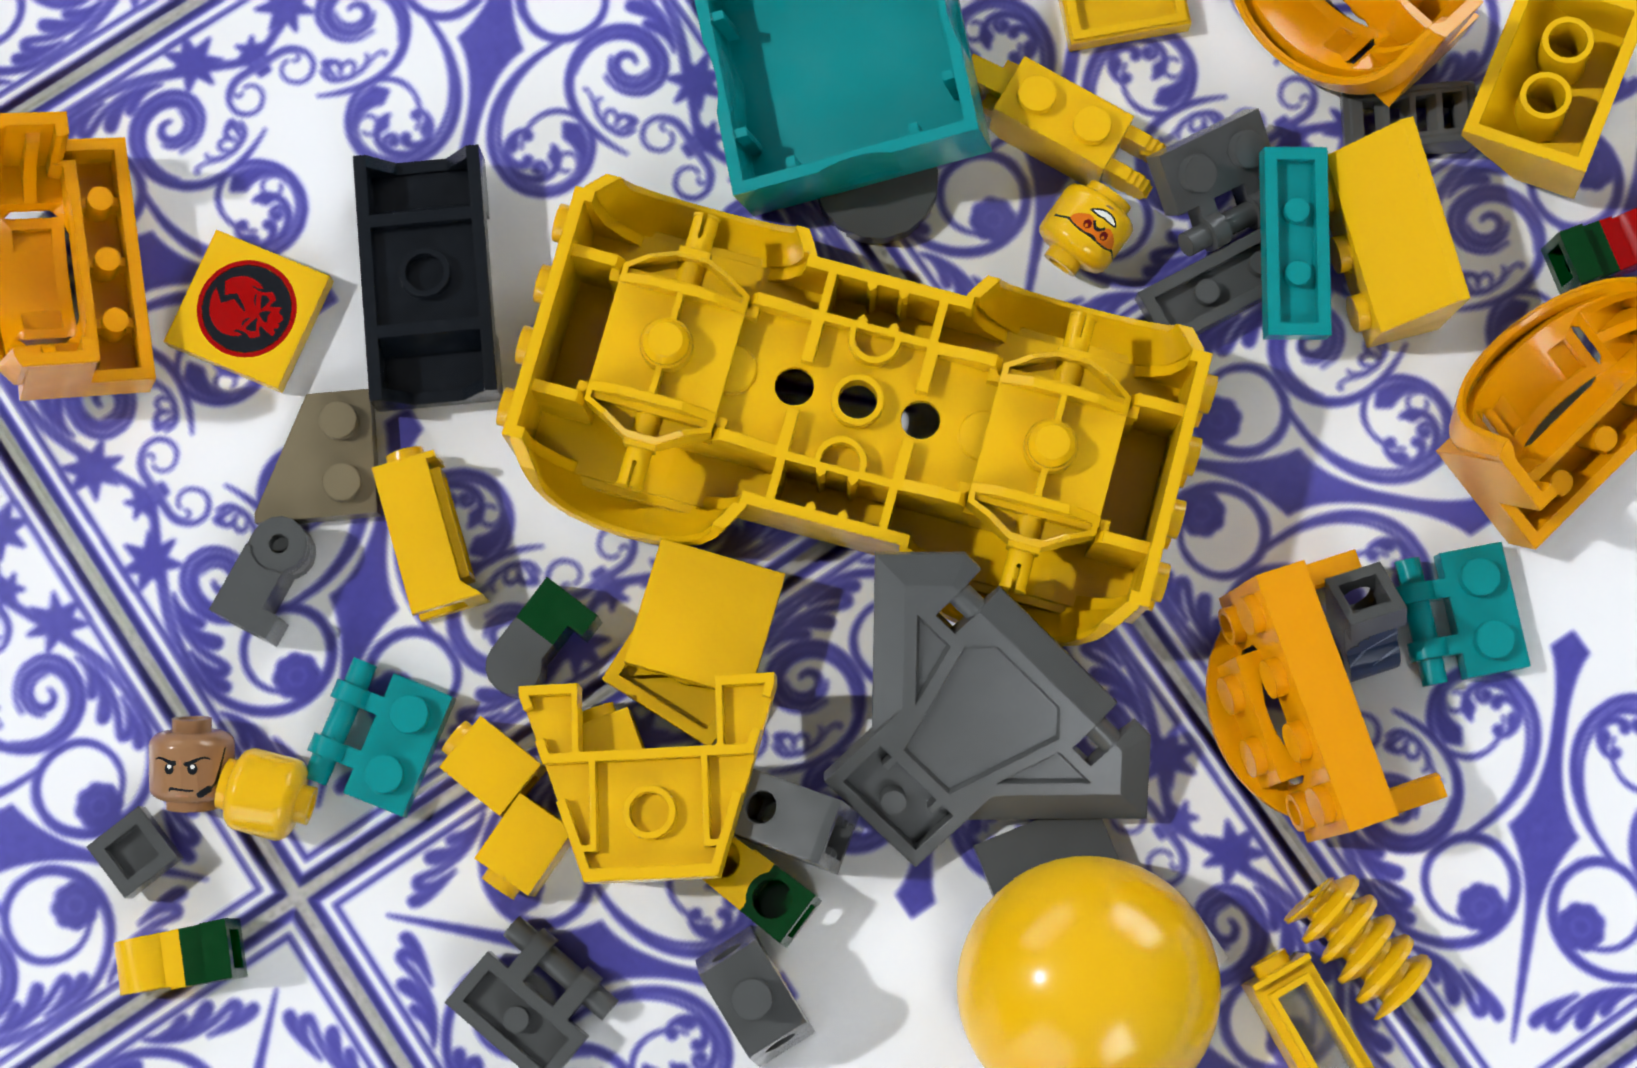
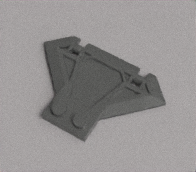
(978, 716)

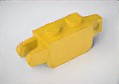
(1063, 124)

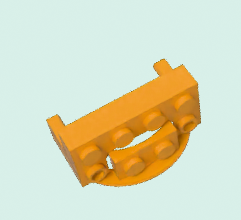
(1323, 42)
(92, 198)
(1520, 383)
(1324, 725)

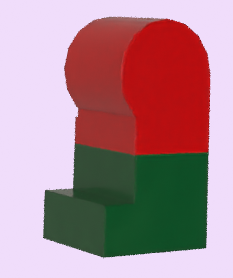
(1593, 251)

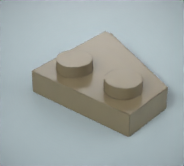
(326, 462)

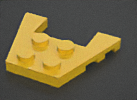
(651, 808)

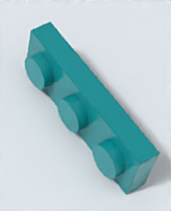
(1295, 243)

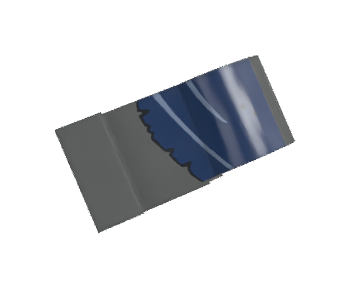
(1368, 629)

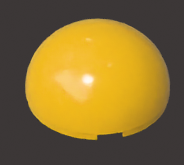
(1088, 971)

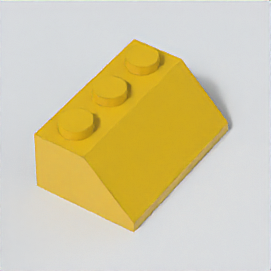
(1552, 88)
(1392, 237)

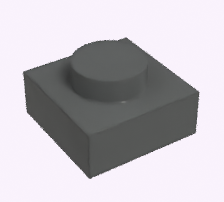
(135, 852)

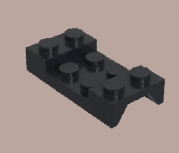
(427, 281)

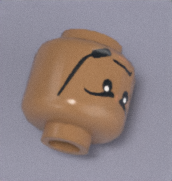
(188, 763)

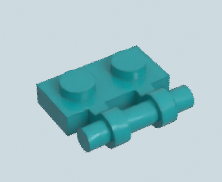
(1478, 609)
(397, 745)

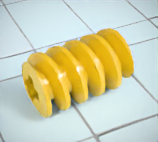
(1362, 943)

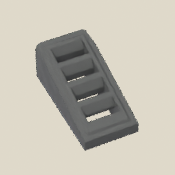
(1433, 97)

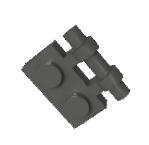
(1207, 166)
(516, 1015)

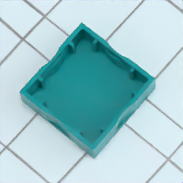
(839, 93)

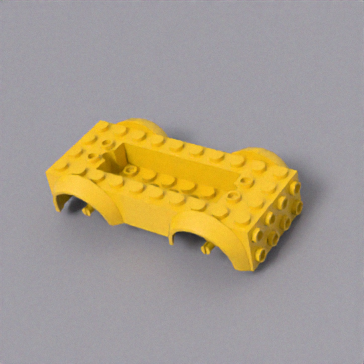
(662, 418)

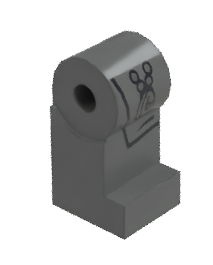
(262, 577)

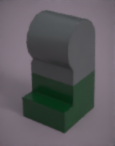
(536, 637)

